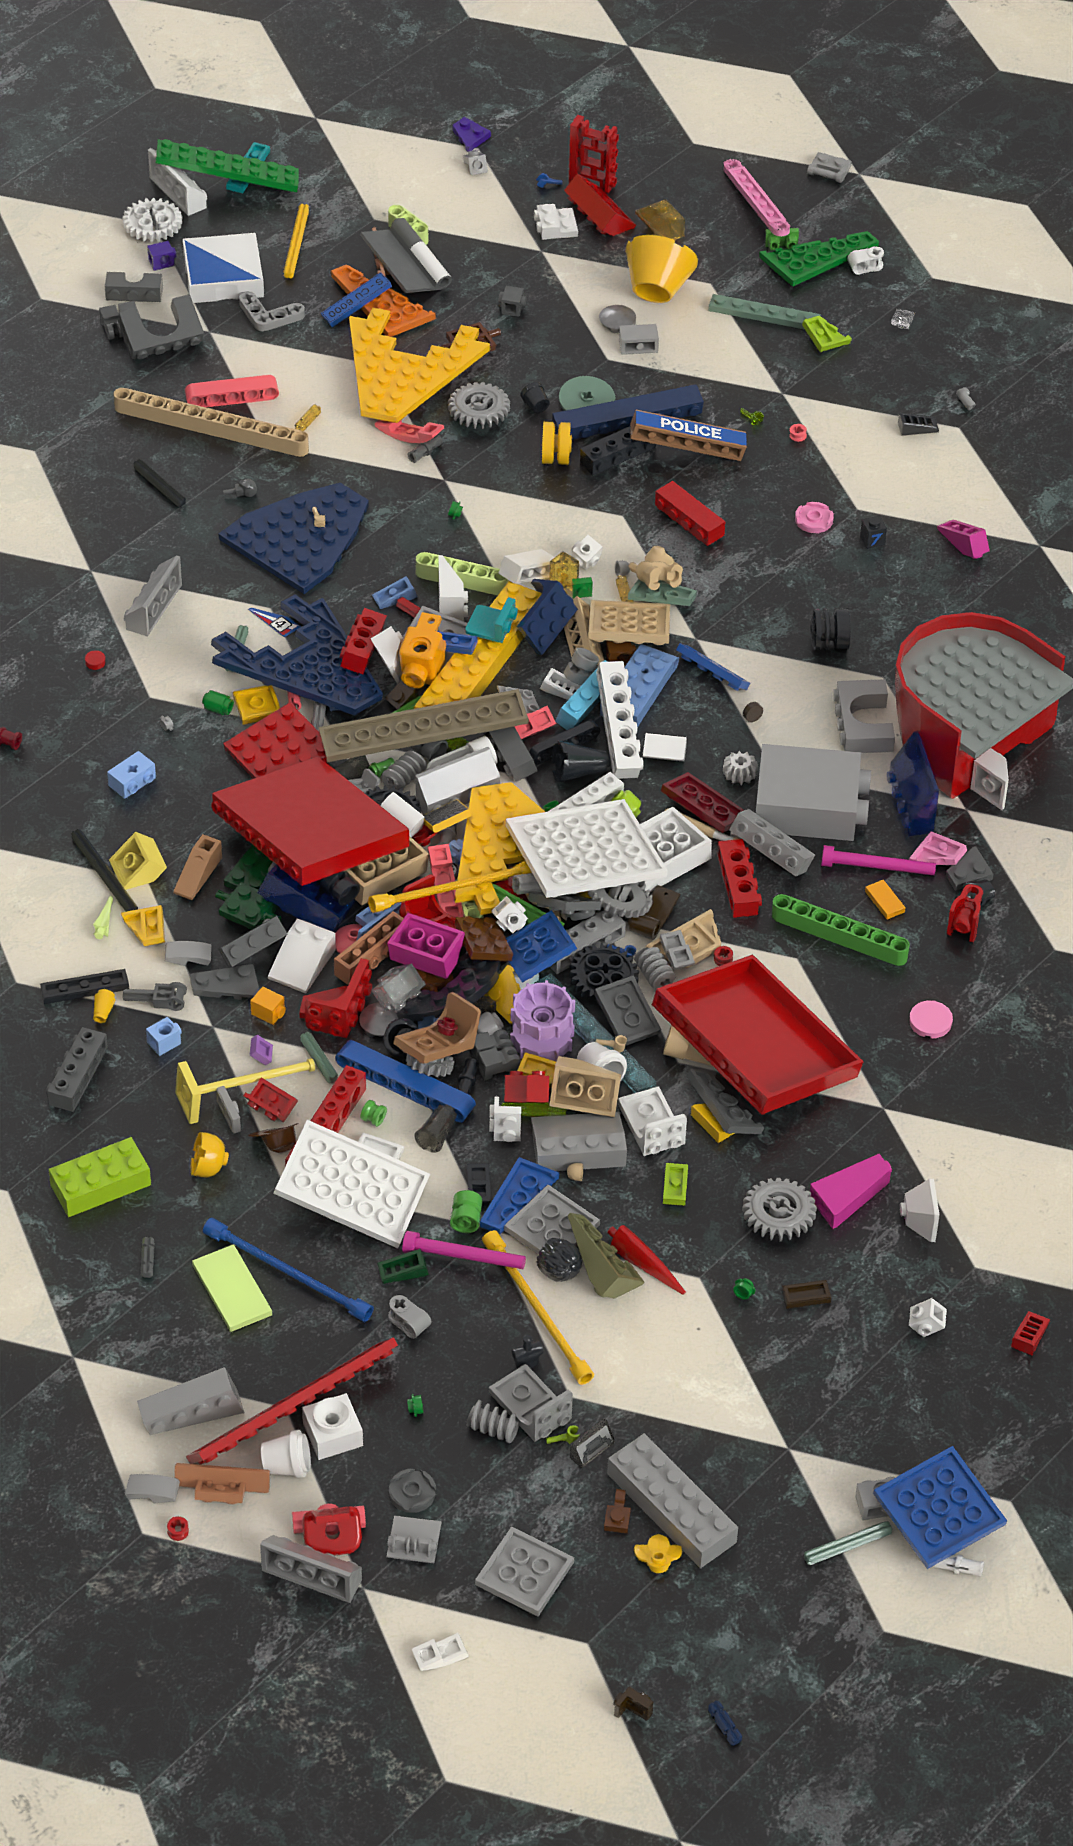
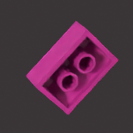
(426, 945)

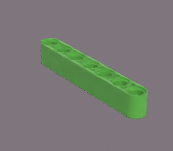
(840, 929)

